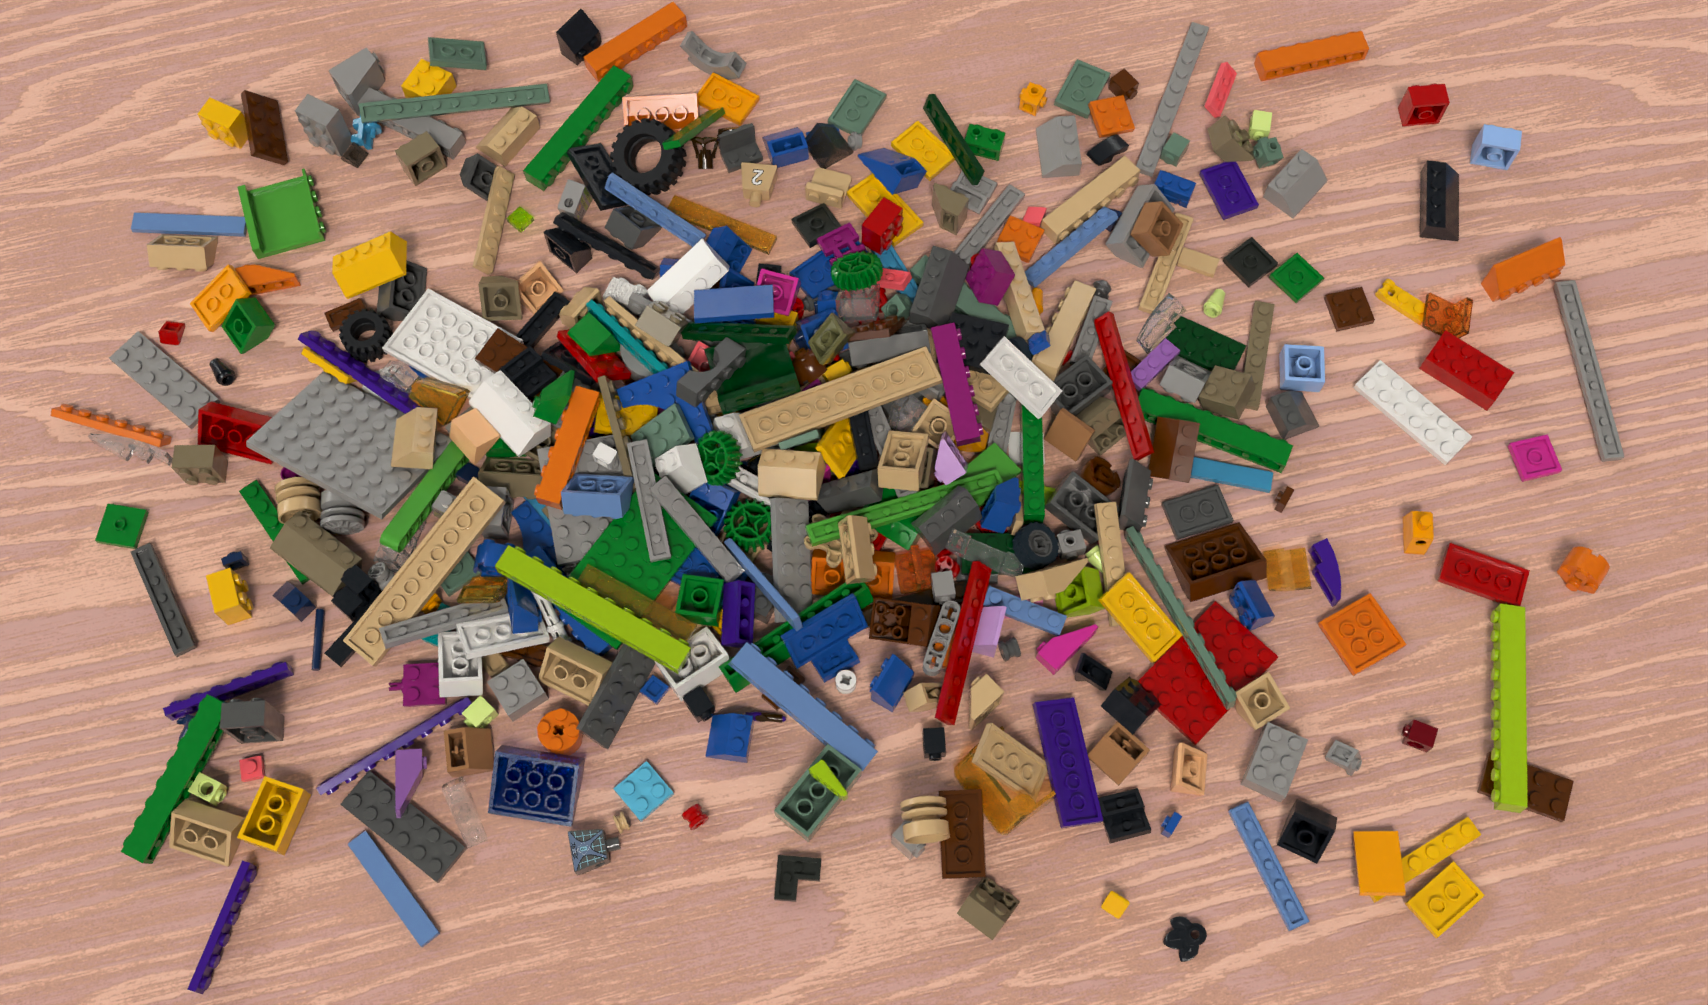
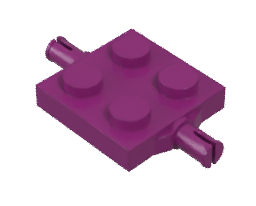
(420, 685)

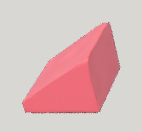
(1035, 215)

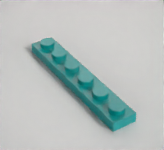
(625, 338)

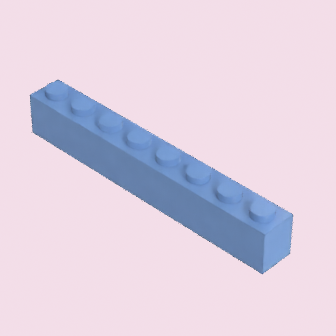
(801, 706)

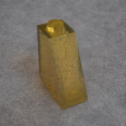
(441, 395)

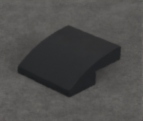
(529, 372)
(1124, 815)

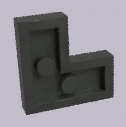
(792, 869)

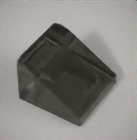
(354, 155)

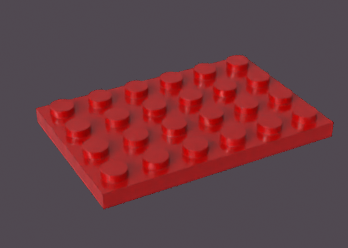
(1183, 687)

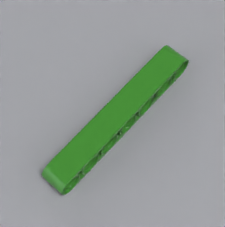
(420, 502)

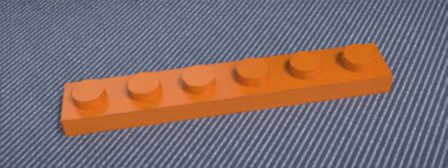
(116, 427)

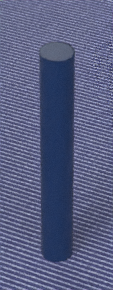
(318, 635)

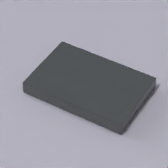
(1197, 512)

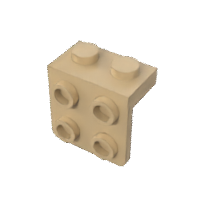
(828, 187)

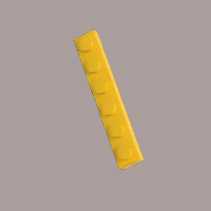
(1437, 850)

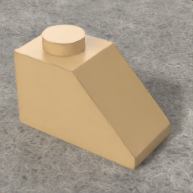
(923, 697)

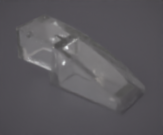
(1160, 323)

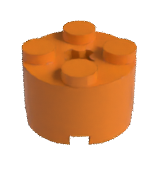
(1583, 570)
(558, 721)

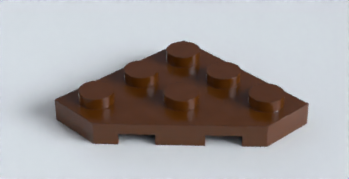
(878, 329)

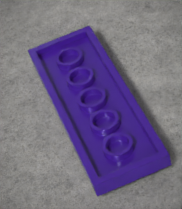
(1067, 762)

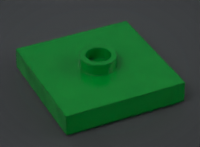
(1296, 277)
(121, 526)

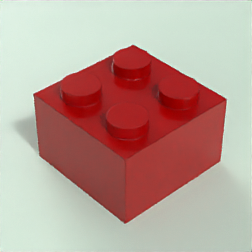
(1423, 104)
(882, 226)

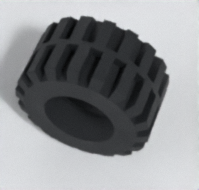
(360, 323)

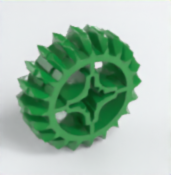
(856, 271)
(724, 458)
(743, 529)

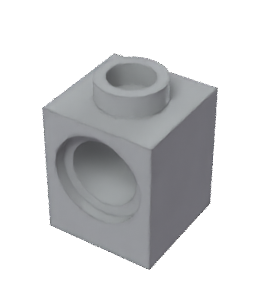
(943, 587)

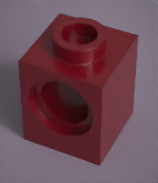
(1419, 735)

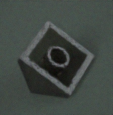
(827, 145)

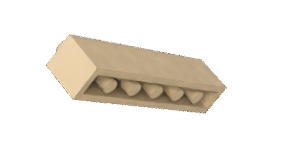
(1090, 199)
(1019, 296)
(1064, 328)

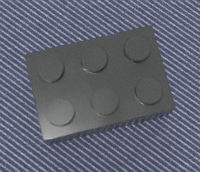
(1074, 505)
(252, 721)

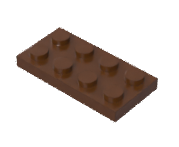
(264, 127)
(502, 349)
(1546, 792)
(965, 849)

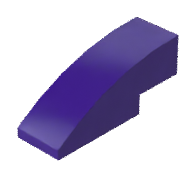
(1326, 570)

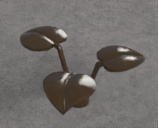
(705, 158)

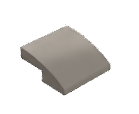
(977, 194)

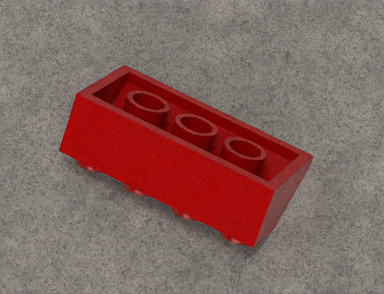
(230, 429)

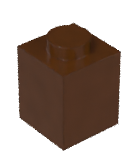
(1124, 84)

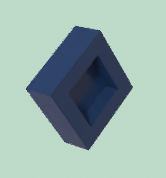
(235, 560)

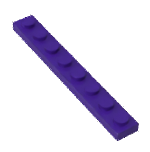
(358, 371)
(387, 750)

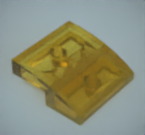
(1287, 570)
(484, 590)

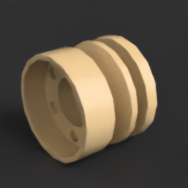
(297, 495)
(925, 824)

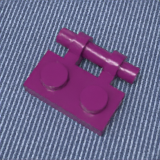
(838, 239)

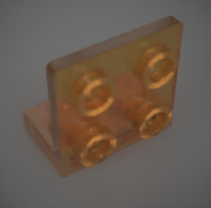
(1444, 315)

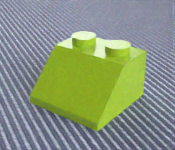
(1081, 594)

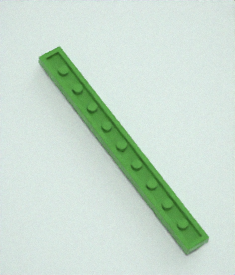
(903, 507)

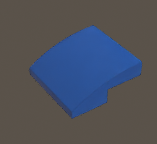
(835, 660)

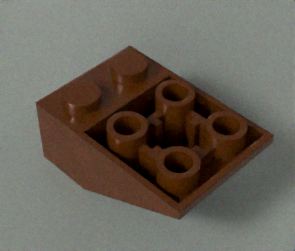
(903, 621)

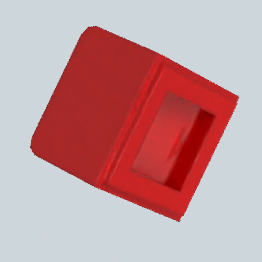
(171, 333)

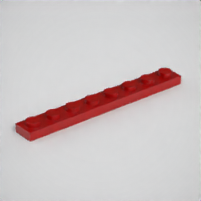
(1123, 386)
(963, 643)

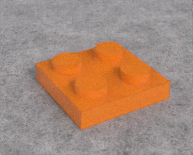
(1111, 116)
(1024, 235)

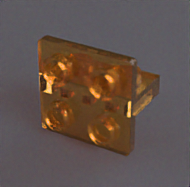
(915, 570)

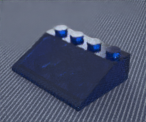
(535, 785)

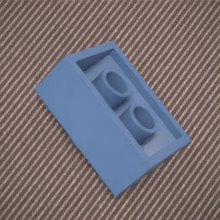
(597, 495)

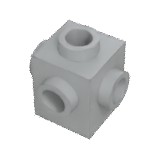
(1070, 544)

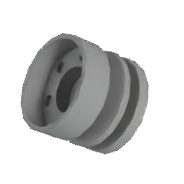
(339, 515)

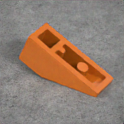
(265, 279)

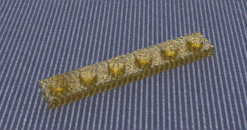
(710, 219)
(637, 602)

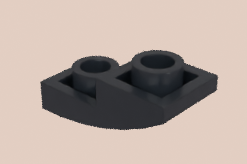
(1107, 149)

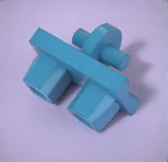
(365, 133)

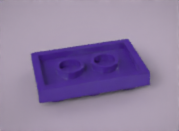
(1229, 189)

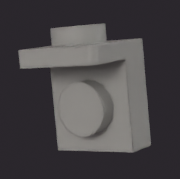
(1344, 757)

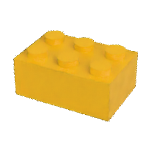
(274, 815)

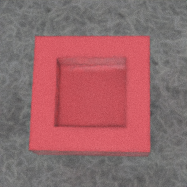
(252, 768)

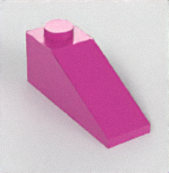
(1062, 648)

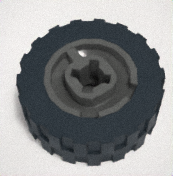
(1035, 546)

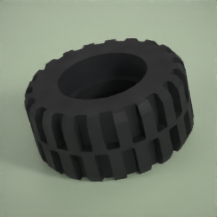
(626, 151)

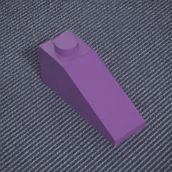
(408, 775)

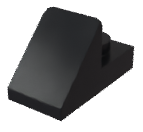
(1092, 672)

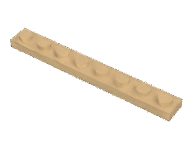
(664, 353)

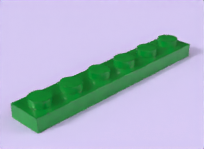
(267, 515)

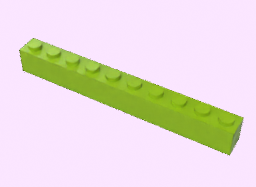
(593, 609)
(1509, 709)

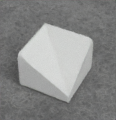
(605, 456)

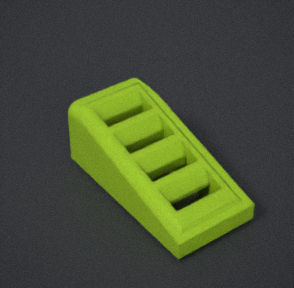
(826, 777)

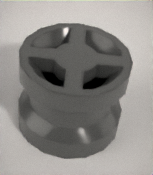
(1009, 649)

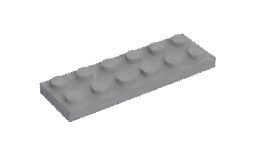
(163, 378)
(789, 553)

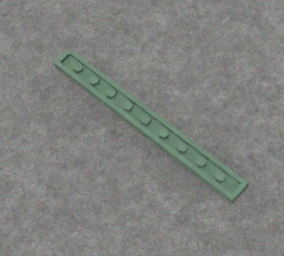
(454, 103)
(1184, 623)

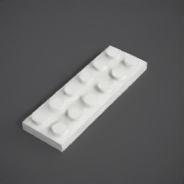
(1412, 412)

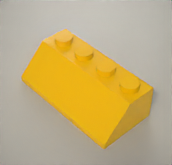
(370, 264)

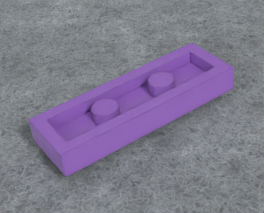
(1154, 364)

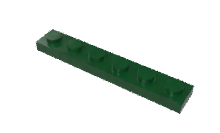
(953, 139)
(739, 332)

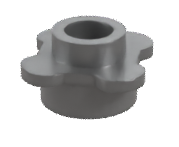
(1102, 288)

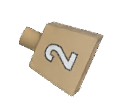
(758, 182)

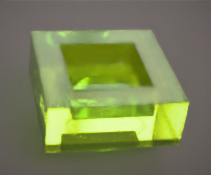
(520, 219)

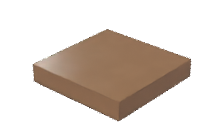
(1069, 434)

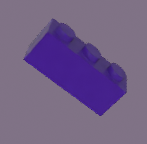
(738, 614)

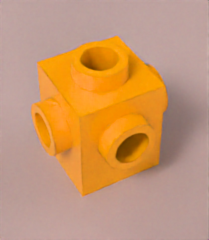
(1032, 98)

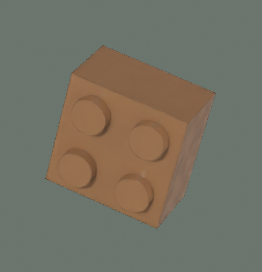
(1157, 229)

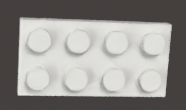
(1021, 377)
(495, 636)

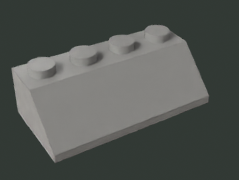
(1120, 240)

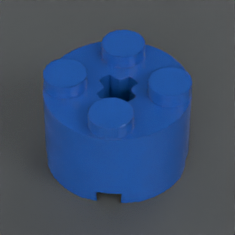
(487, 556)

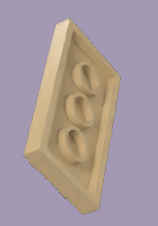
(1010, 762)

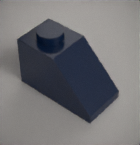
(294, 601)

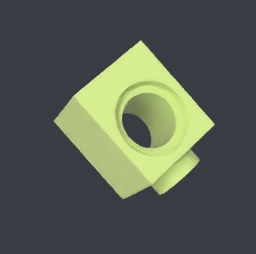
(1260, 124)
(479, 713)
(201, 785)

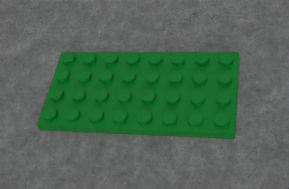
(625, 556)

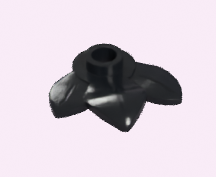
(1181, 938)

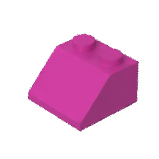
(784, 290)

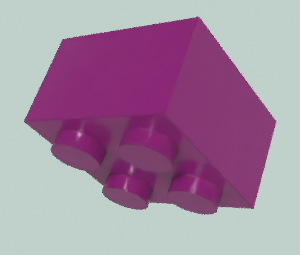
(990, 276)

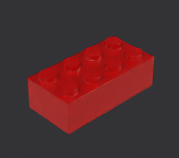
(1466, 370)

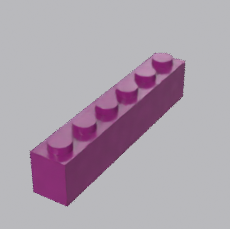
(955, 384)

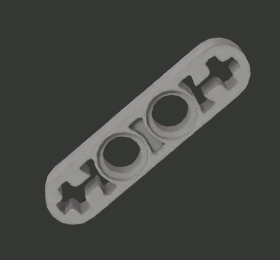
(943, 638)

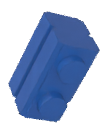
(1175, 188)

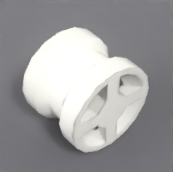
(847, 686)

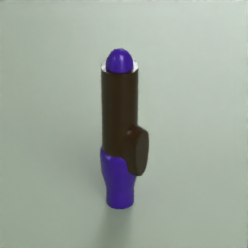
(769, 717)

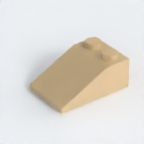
(903, 460)
(1048, 580)

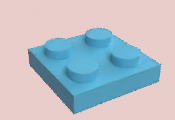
(643, 791)

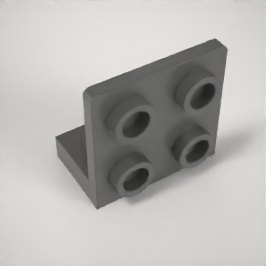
(739, 147)

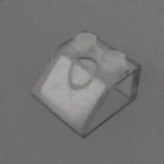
(858, 305)

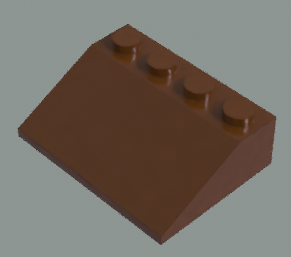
(1216, 561)

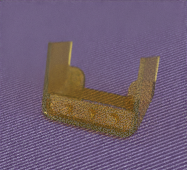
(998, 808)

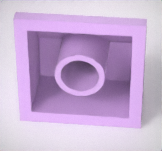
(949, 461)
(989, 630)

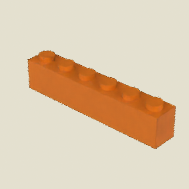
(636, 41)
(1311, 55)
(568, 446)

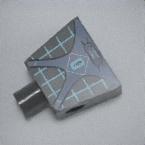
(591, 849)

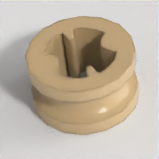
(621, 822)

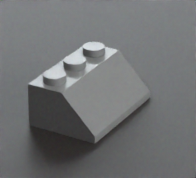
(1059, 147)
(1296, 184)

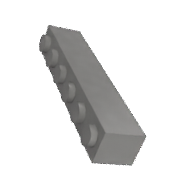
(448, 139)

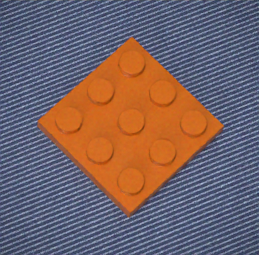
(1362, 634)

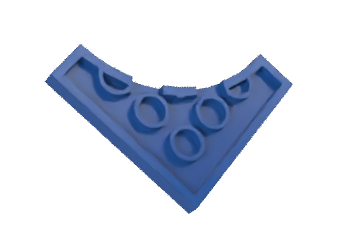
(660, 391)
(533, 530)

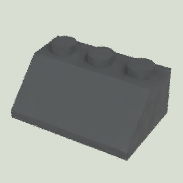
(402, 294)
(1080, 386)
(850, 492)
(1134, 496)
(954, 511)

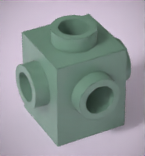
(1267, 152)

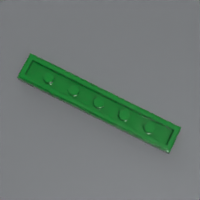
(693, 128)

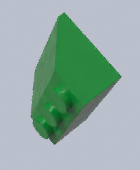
(901, 531)

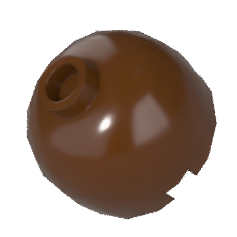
(807, 366)
(1100, 476)

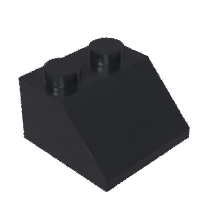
(578, 37)
(568, 248)
(1307, 831)

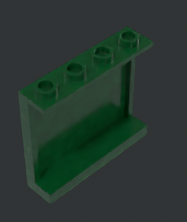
(762, 378)

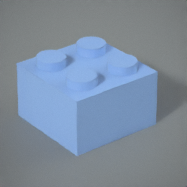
(1496, 147)
(1302, 368)

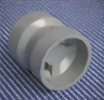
(380, 574)

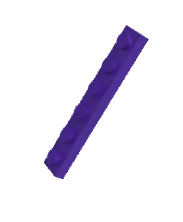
(231, 690)
(220, 934)

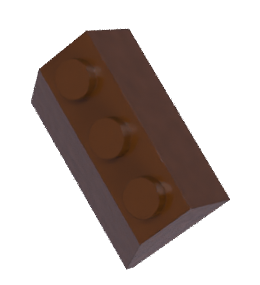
(1173, 449)

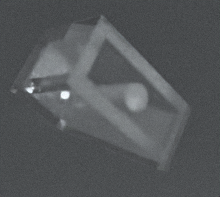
(400, 375)

